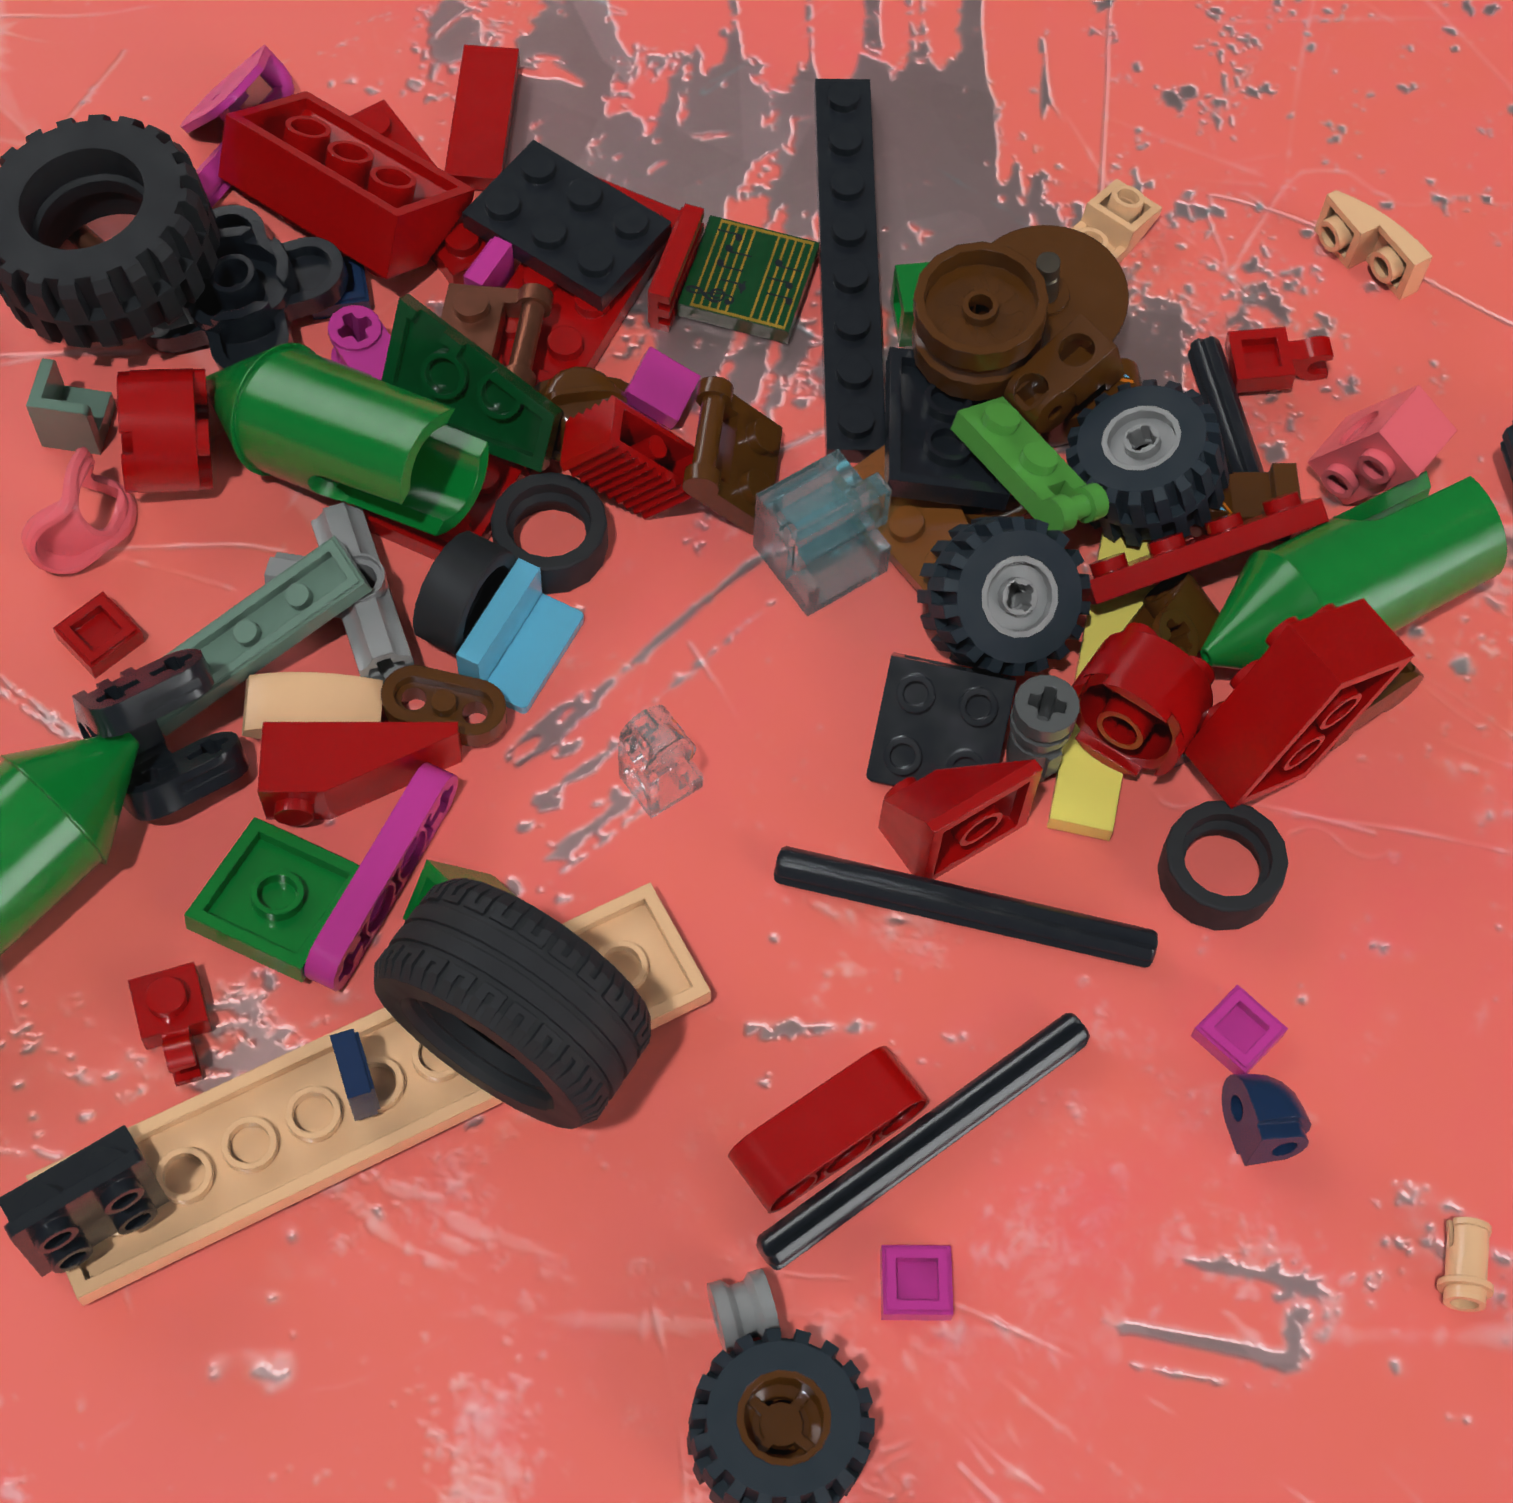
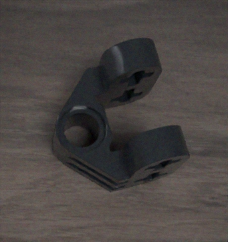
(131, 704)

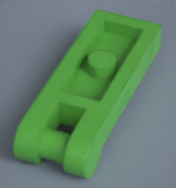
(1028, 466)

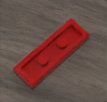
(482, 114)

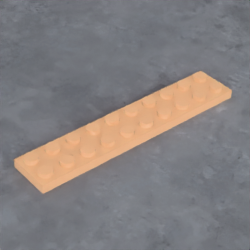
(291, 1128)

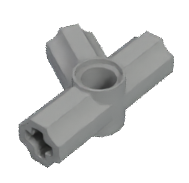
(373, 620)

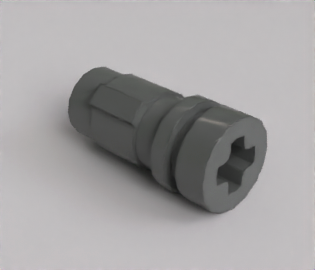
(1042, 722)

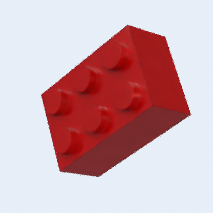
(1296, 700)

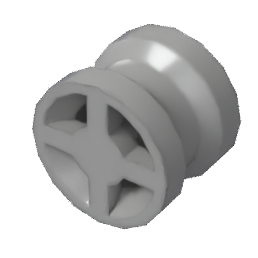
(742, 1308)

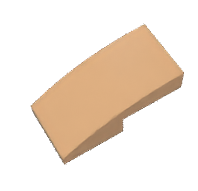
(1118, 218)
(1363, 234)
(309, 699)

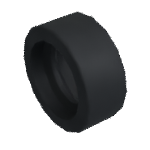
(562, 494)
(459, 589)
(1247, 828)

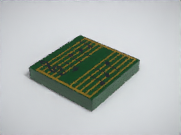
(748, 279)

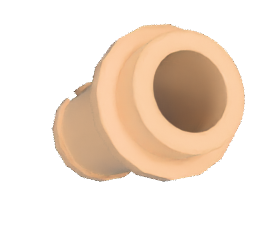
(1466, 1265)

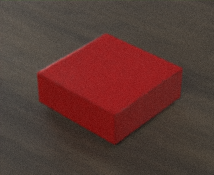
(99, 634)

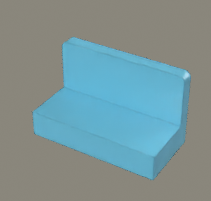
(519, 638)

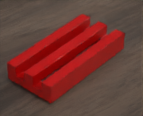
(674, 267)

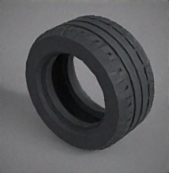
(513, 1002)

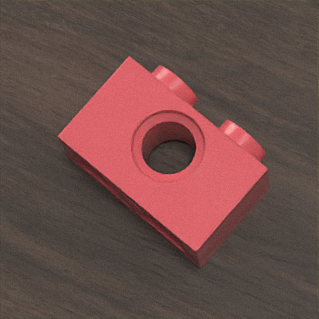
(1382, 446)

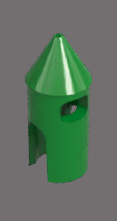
(349, 437)
(1394, 550)
(57, 822)

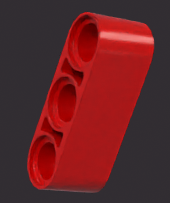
(827, 1129)

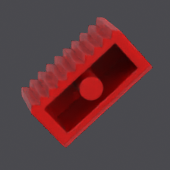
(627, 456)

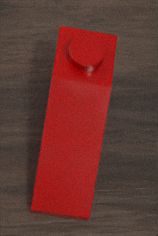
(337, 766)

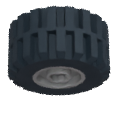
(1154, 458)
(1004, 595)

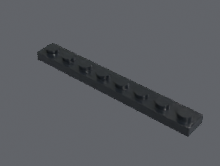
(848, 269)

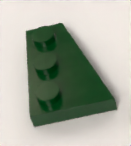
(487, 397)

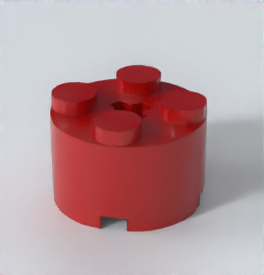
(164, 430)
(1141, 701)

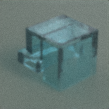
(823, 530)

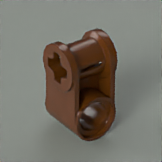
(1179, 612)

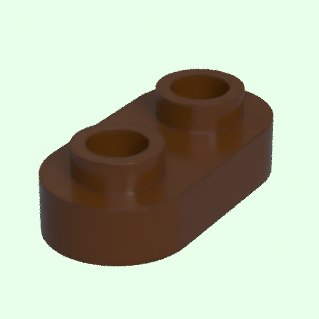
(446, 699)

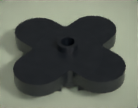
(254, 291)

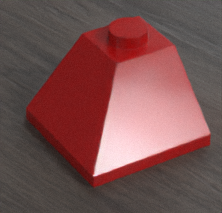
(957, 813)

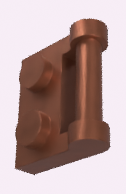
(482, 314)

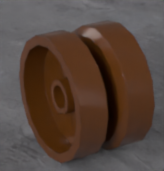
(977, 318)

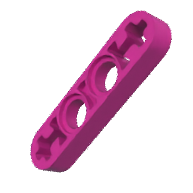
(381, 877)

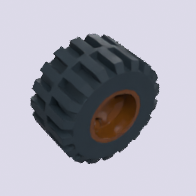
(779, 1422)

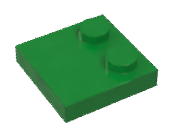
(271, 897)

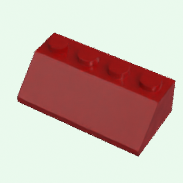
(342, 182)

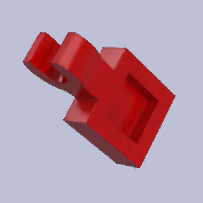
(1270, 361)
(169, 1013)

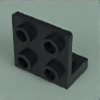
(938, 718)
(82, 1203)

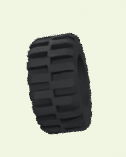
(122, 283)

